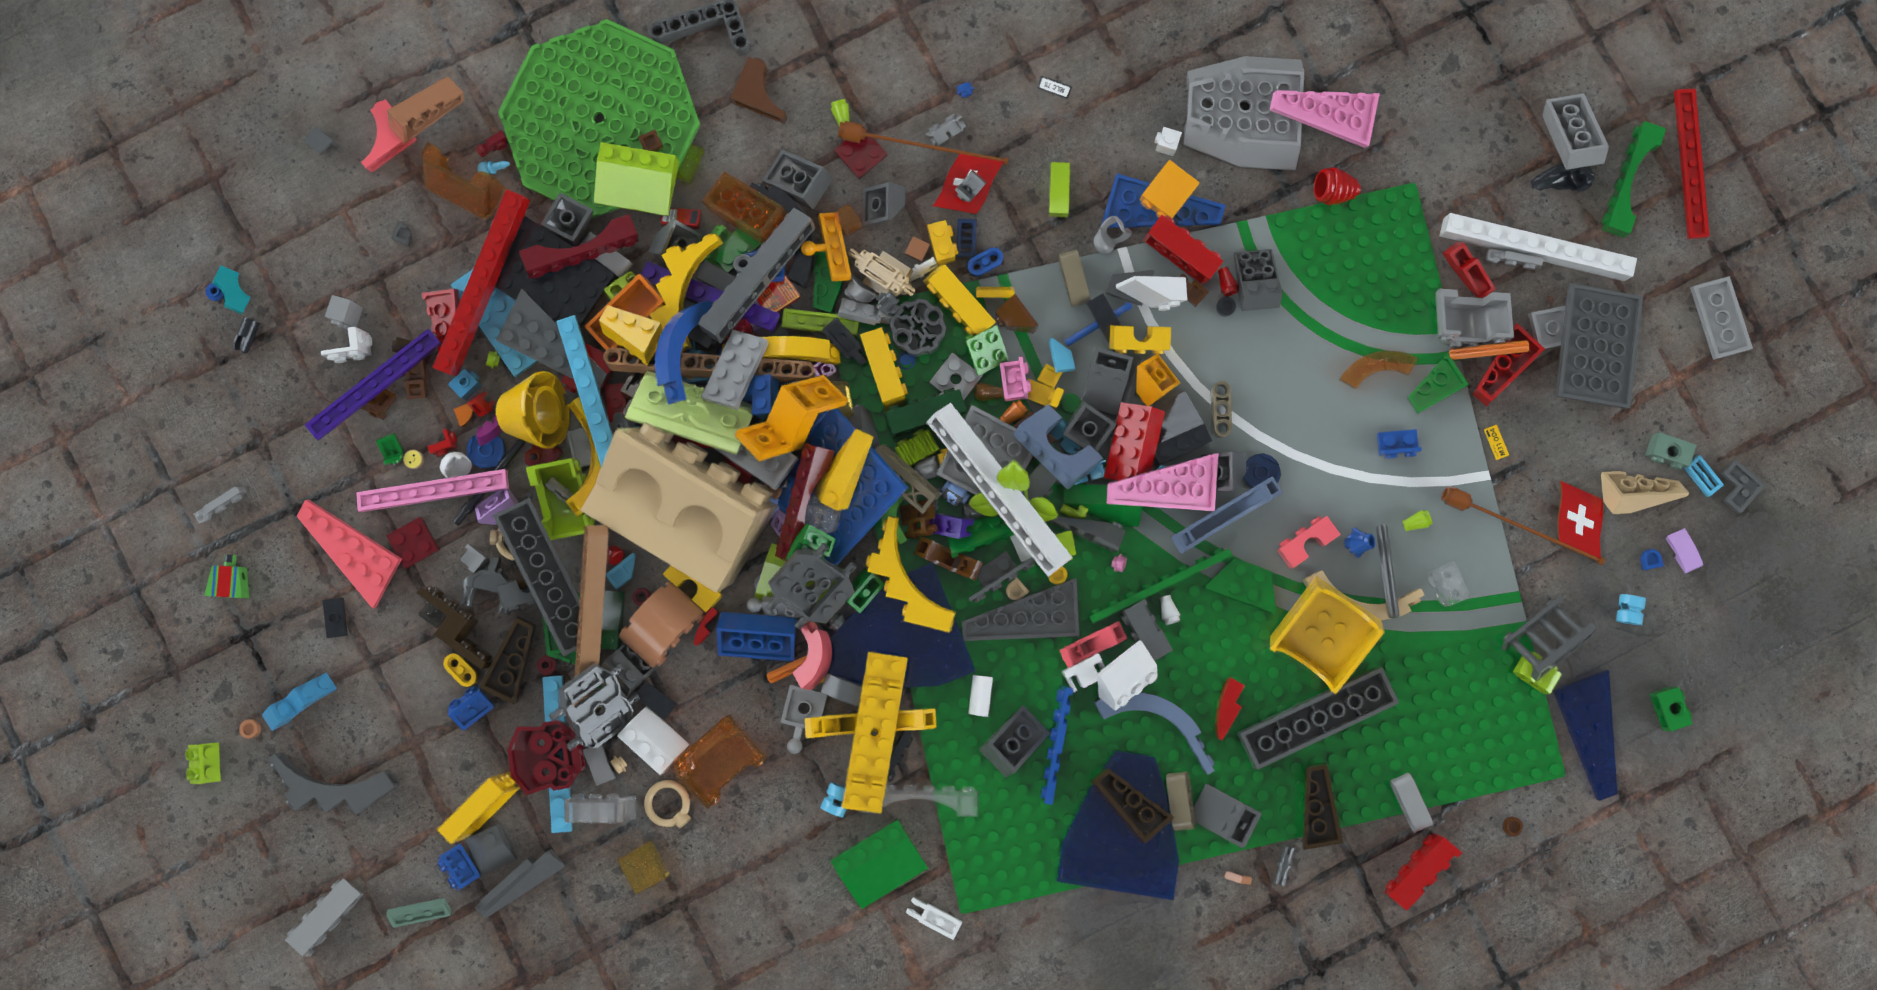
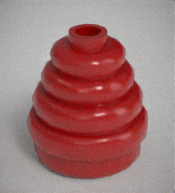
(1335, 186)

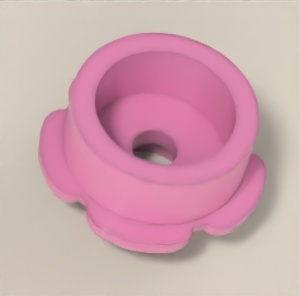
(1119, 563)

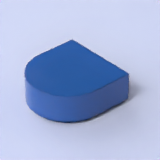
(1651, 559)

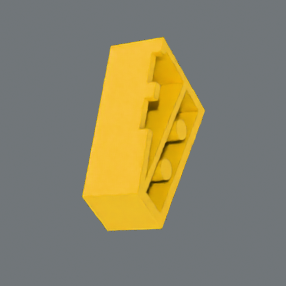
(631, 331)

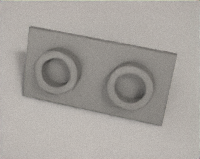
(938, 131)

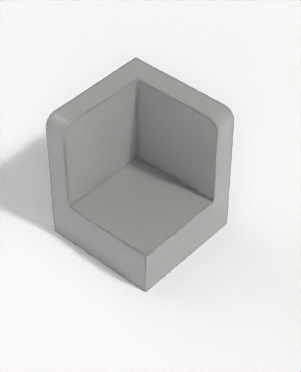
(474, 558)

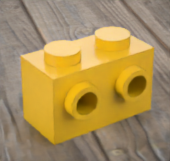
(941, 242)

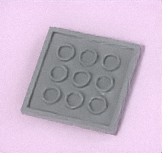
(998, 440)

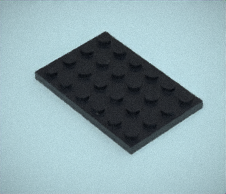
(560, 293)

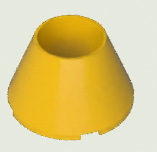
(535, 410)

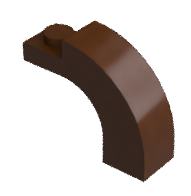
(942, 557)

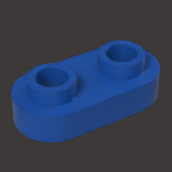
(984, 262)

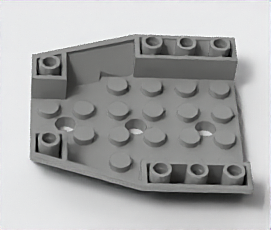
(1238, 136)

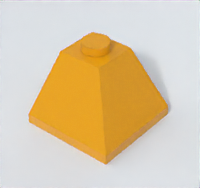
(1154, 380)

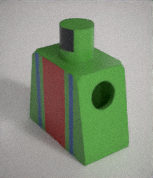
(228, 580)

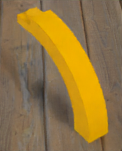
(801, 349)
(578, 499)

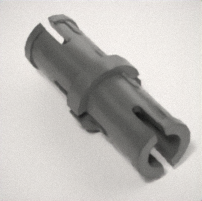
(1284, 865)

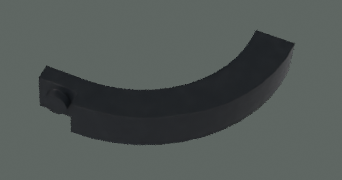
(802, 264)

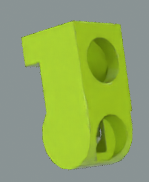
(615, 287)

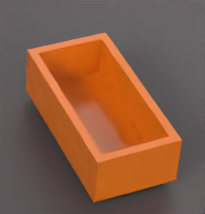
(637, 298)

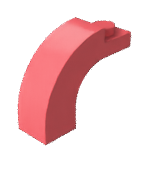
(1093, 644)
(818, 657)

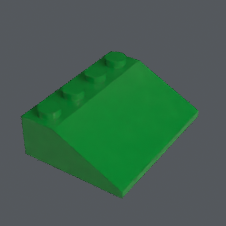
(879, 863)

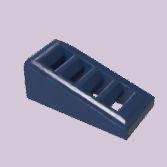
(959, 229)

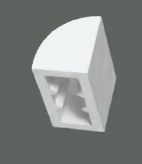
(980, 695)

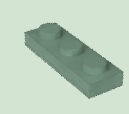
(418, 912)

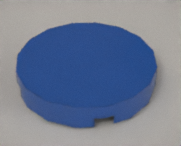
(488, 455)

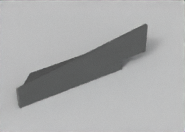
(519, 882)

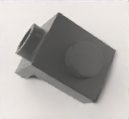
(970, 186)

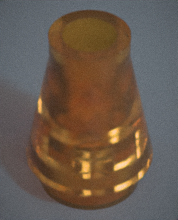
(987, 392)

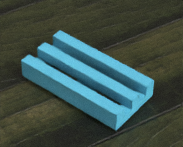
(1698, 481)

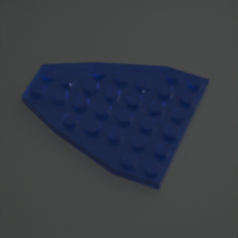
(880, 628)
(1106, 854)

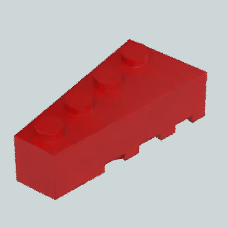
(1506, 367)
(1421, 870)

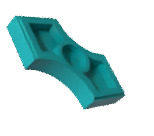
(228, 283)

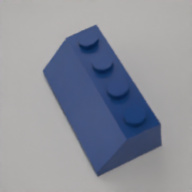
(756, 636)

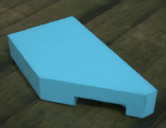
(1061, 357)

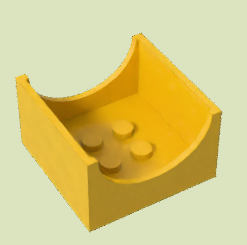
(1327, 633)

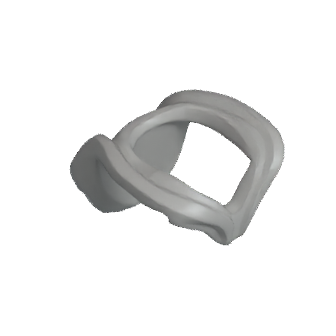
(1104, 243)

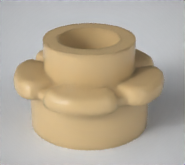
(618, 764)

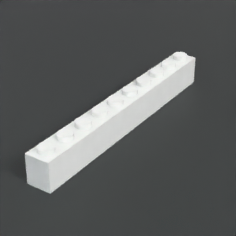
(1550, 249)
(1008, 503)

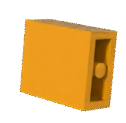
(1169, 190)

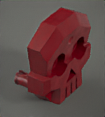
(529, 759)

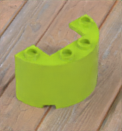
(557, 515)

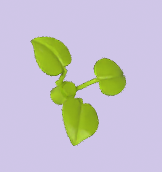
(1017, 478)

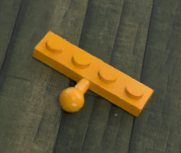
(833, 245)

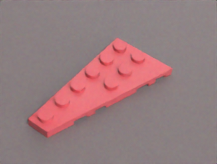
(357, 556)

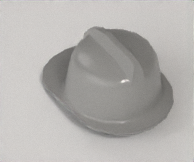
(859, 291)

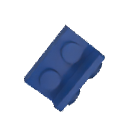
(1398, 442)
(469, 707)
(458, 867)

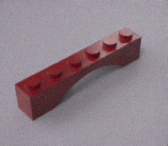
(617, 234)
(813, 466)

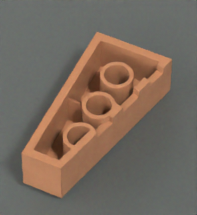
(424, 109)

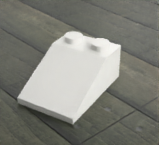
(1156, 291)

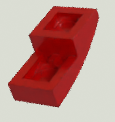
(703, 631)

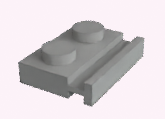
(580, 446)

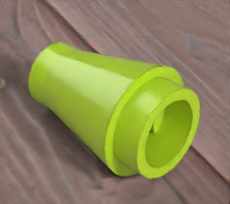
(840, 110)
(1418, 521)

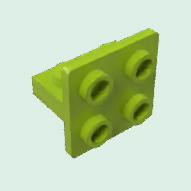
(203, 763)

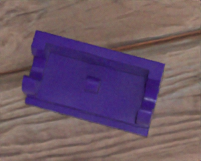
(952, 525)

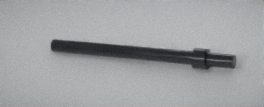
(468, 507)

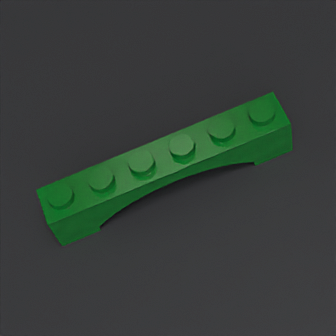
(1619, 217)

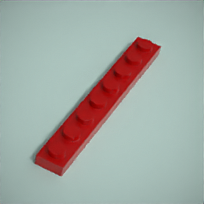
(1691, 164)

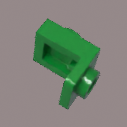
(390, 449)

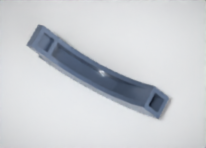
(1226, 514)

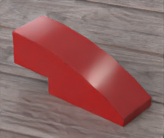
(1469, 270)
(1227, 708)

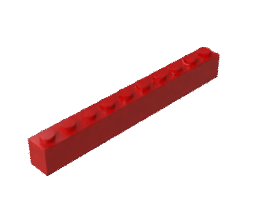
(481, 283)

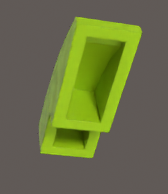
(1059, 189)

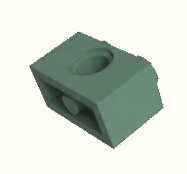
(1682, 451)

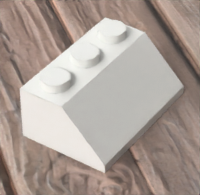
(1126, 676)
(653, 740)

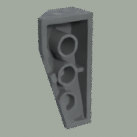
(1100, 533)

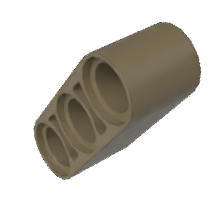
(1074, 278)
(1224, 400)
(1180, 801)

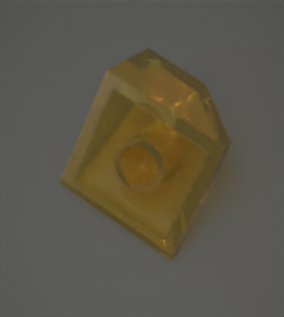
(643, 867)

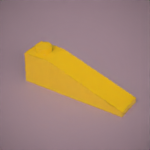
(839, 483)

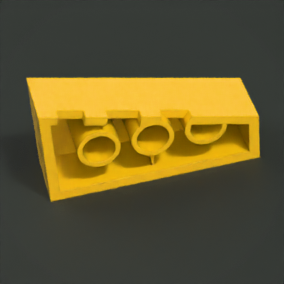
(958, 300)
(883, 368)

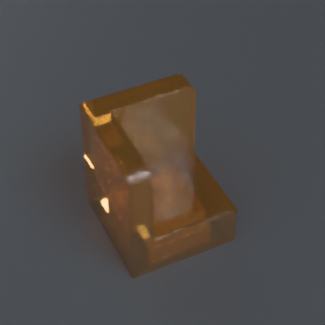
(848, 219)

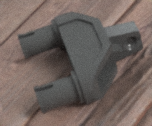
(486, 580)

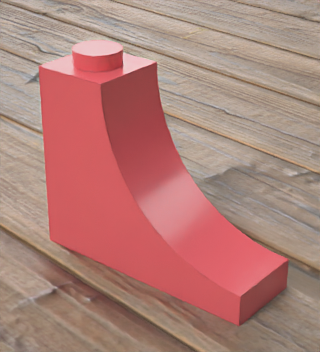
(387, 142)

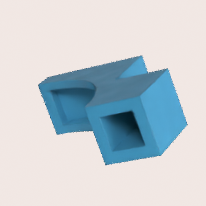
(298, 700)

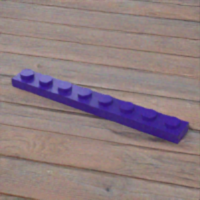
(701, 292)
(373, 384)

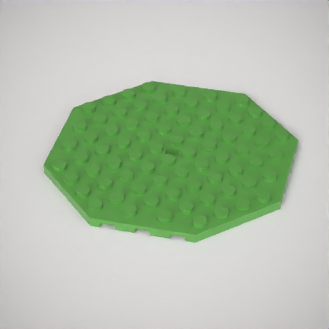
(584, 75)

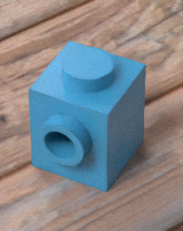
(465, 384)

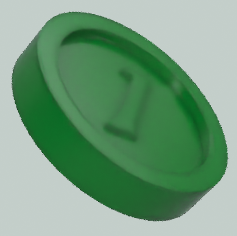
(1070, 402)

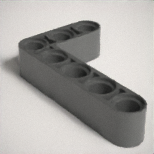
(704, 23)

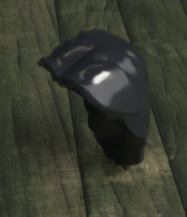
(1560, 178)

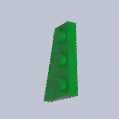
(825, 291)
(1438, 385)

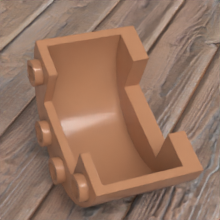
(661, 623)

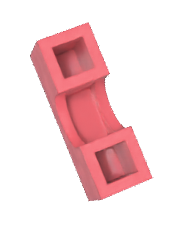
(1293, 550)

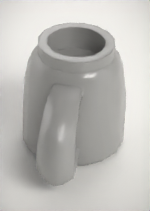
(927, 467)

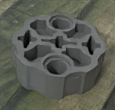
(934, 327)

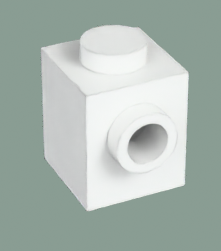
(1167, 141)

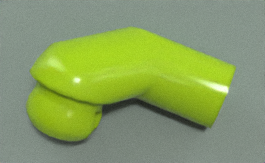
(1073, 513)

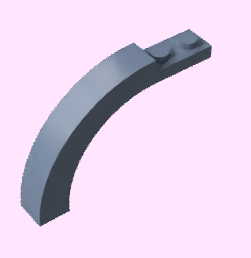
(1171, 712)

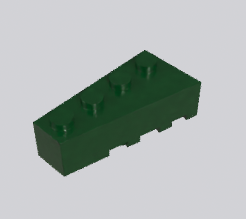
(917, 413)

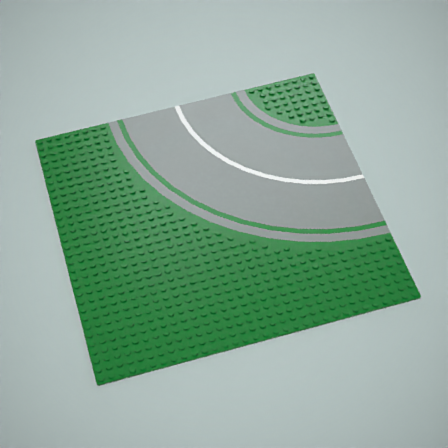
(1464, 725)

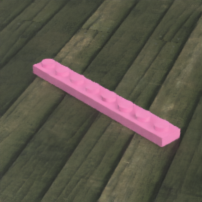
(432, 490)

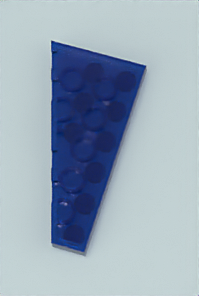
(1590, 723)

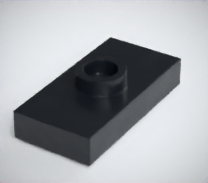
(335, 618)

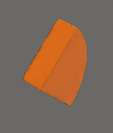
(463, 414)

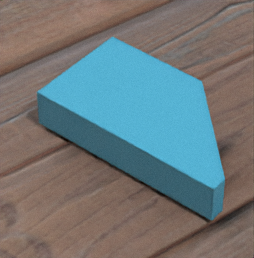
(622, 572)

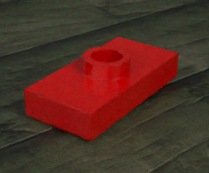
(614, 399)

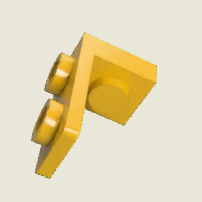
(1044, 395)

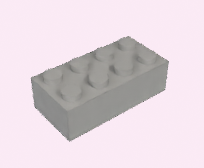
(1575, 131)

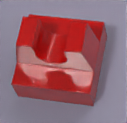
(479, 404)

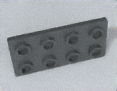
(997, 571)

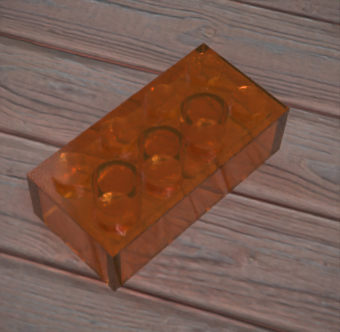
(744, 207)

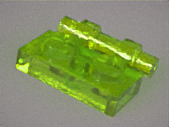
(690, 164)

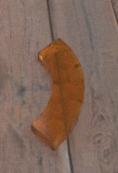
(1376, 362)

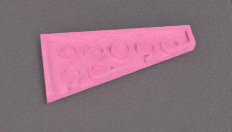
(1335, 113)
(1177, 486)

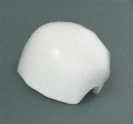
(455, 465)

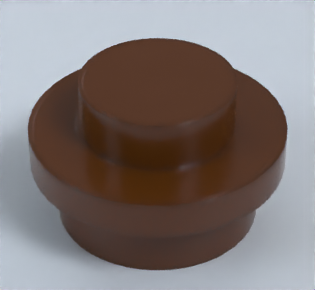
(1512, 826)

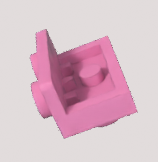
(1014, 380)

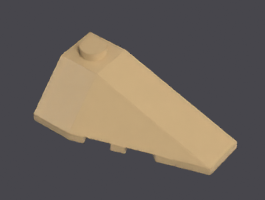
(1630, 494)

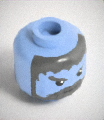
(954, 494)

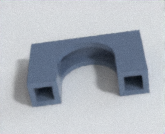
(1066, 468)

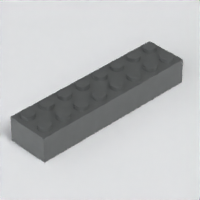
(542, 572)
(1317, 718)

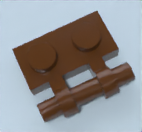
(911, 516)

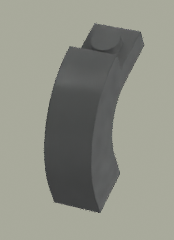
(842, 689)

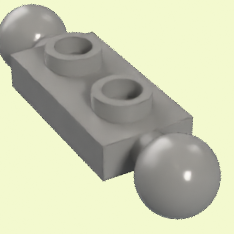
(755, 605)

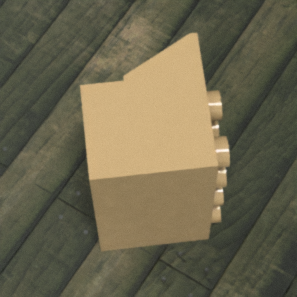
(679, 504)

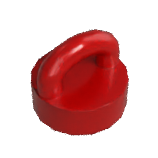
(618, 555)

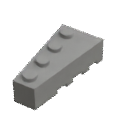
(323, 917)

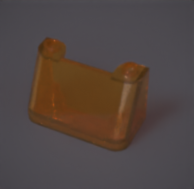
(476, 196)
(717, 760)

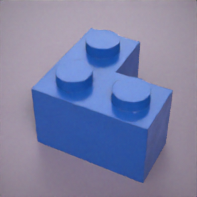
(762, 393)

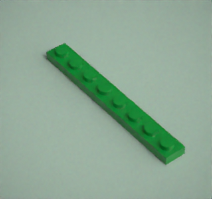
(1166, 581)

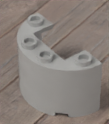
(1473, 320)

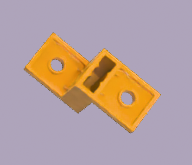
(791, 417)

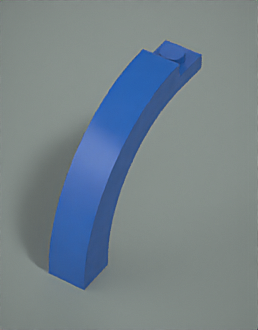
(670, 347)

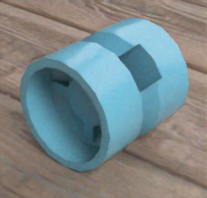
(1630, 609)
(834, 791)

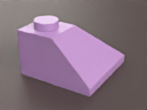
(493, 504)

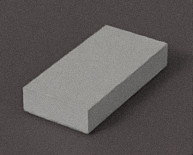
(599, 765)

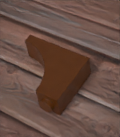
(751, 91)

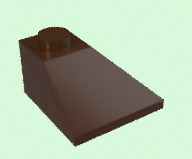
(1015, 316)

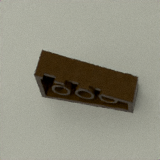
(1319, 813)

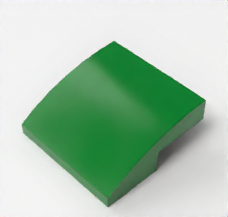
(811, 538)

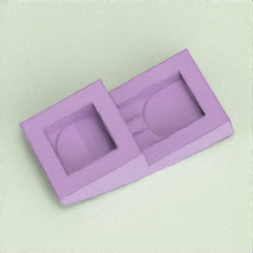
(1685, 551)

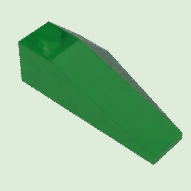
(1095, 499)

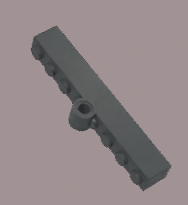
(756, 274)

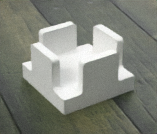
(1084, 672)

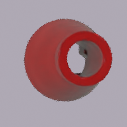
(1227, 282)

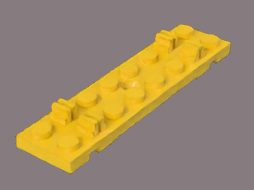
(871, 753)

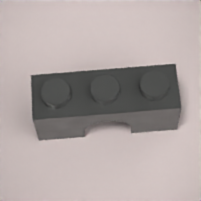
(512, 596)

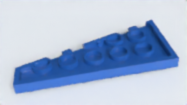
(1126, 205)
(1057, 736)

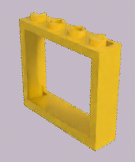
(479, 808)

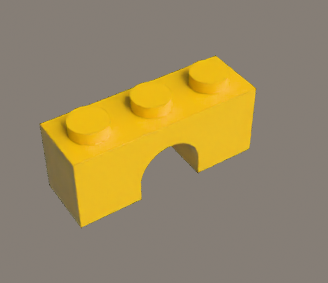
(1123, 339)
(704, 598)

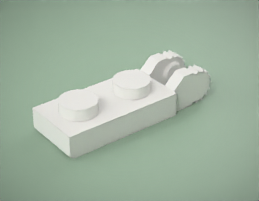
(936, 919)

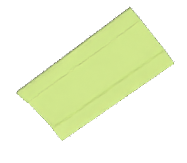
(690, 418)

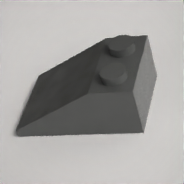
(798, 178)
(1014, 741)

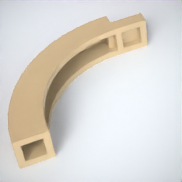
(1378, 610)

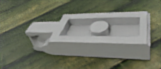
(1513, 258)
(862, 312)
(219, 504)

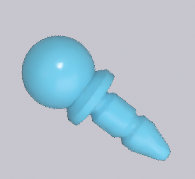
(491, 167)

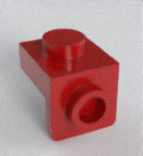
(442, 448)

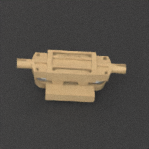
(883, 272)

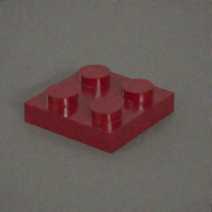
(861, 156)
(413, 542)

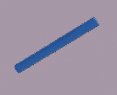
(1094, 326)

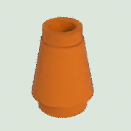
(1015, 412)

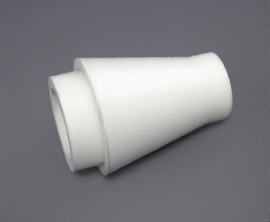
(1168, 610)

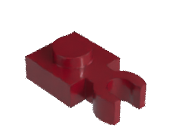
(494, 143)

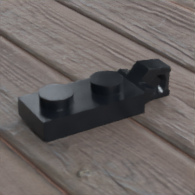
(845, 341)
(896, 756)

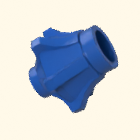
(1359, 542)

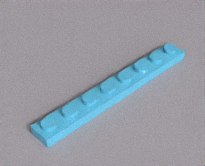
(586, 385)
(557, 798)

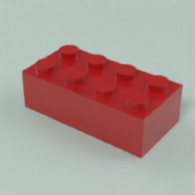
(1183, 250)
(1134, 441)

